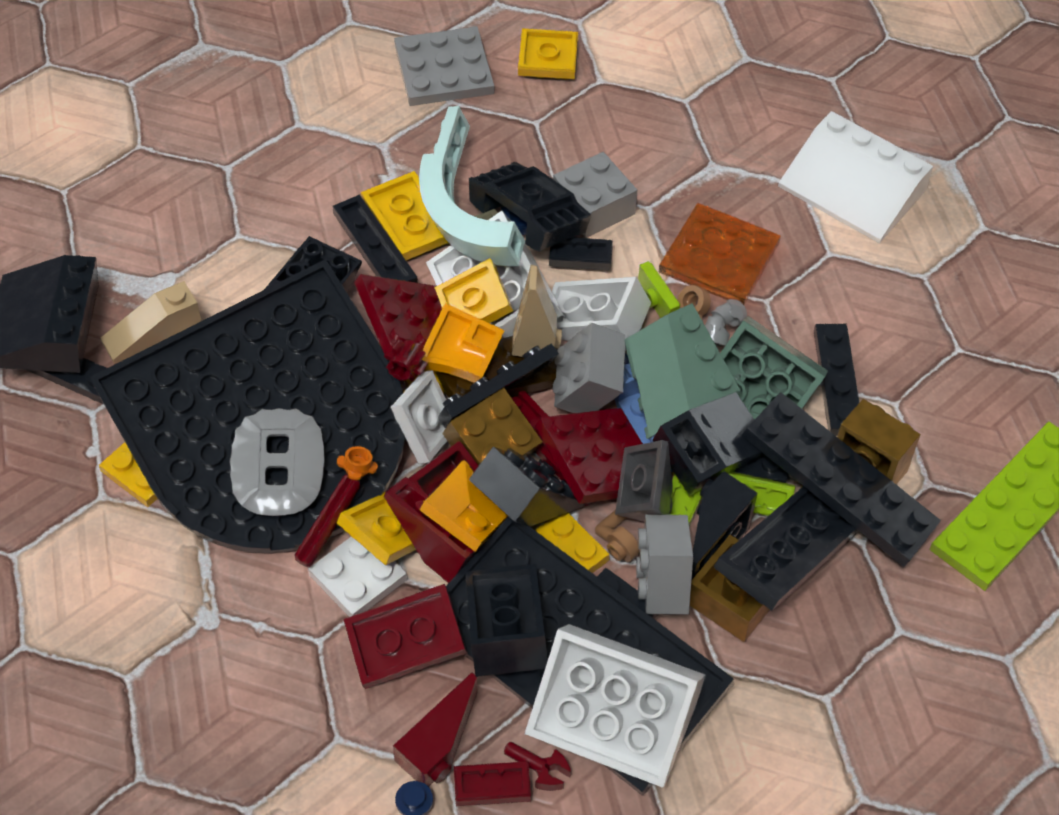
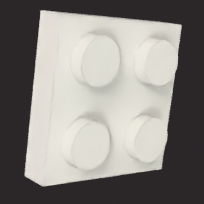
(418, 416)
(355, 577)

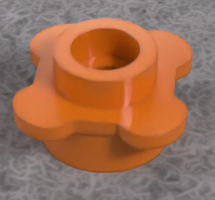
(357, 462)

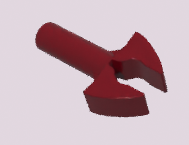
(541, 766)

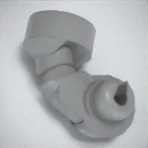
(730, 314)

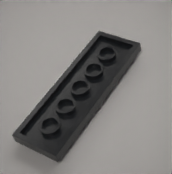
(841, 479)
(785, 548)

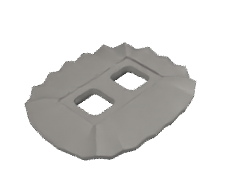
(302, 460)

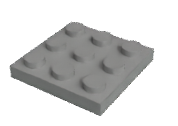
(443, 66)

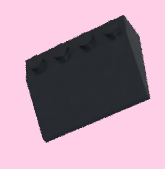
(47, 314)

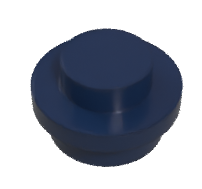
(414, 798)

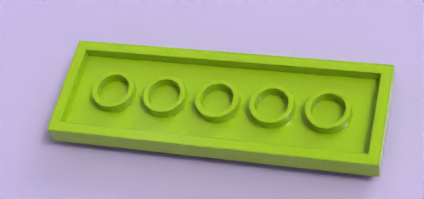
(1005, 513)

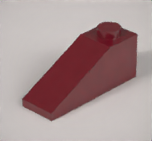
(433, 543)
(432, 743)

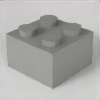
(600, 190)
(589, 369)
(665, 564)

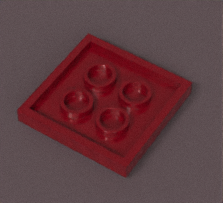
(399, 309)
(589, 450)

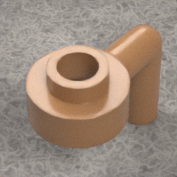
(691, 294)
(621, 542)

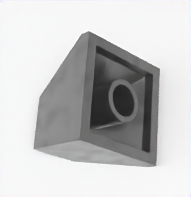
(645, 481)

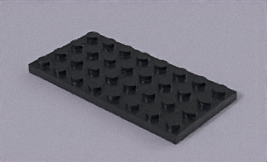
(583, 600)

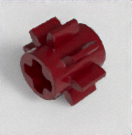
(405, 360)

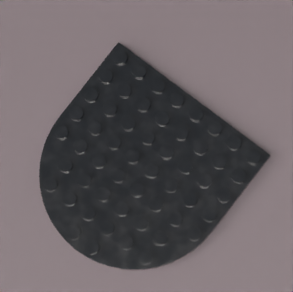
(278, 349)

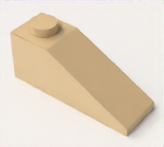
(535, 318)
(152, 322)

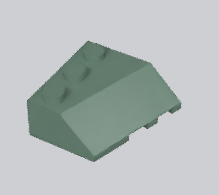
(769, 365)
(676, 367)

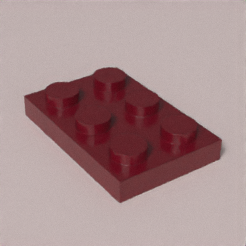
(405, 636)

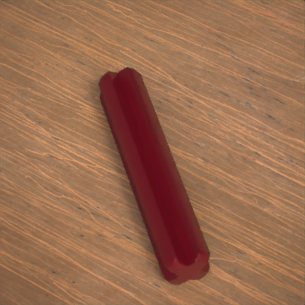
(326, 521)

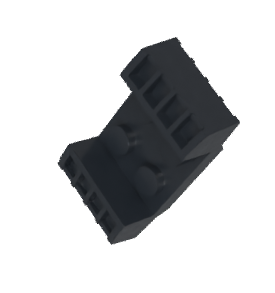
(534, 197)

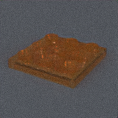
(719, 253)

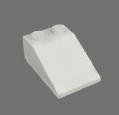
(610, 303)

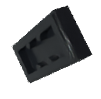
(582, 254)

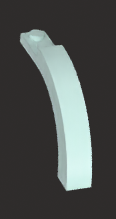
(468, 234)

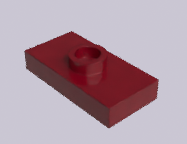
(492, 783)

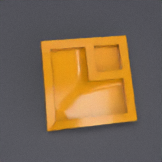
(461, 344)
(464, 509)

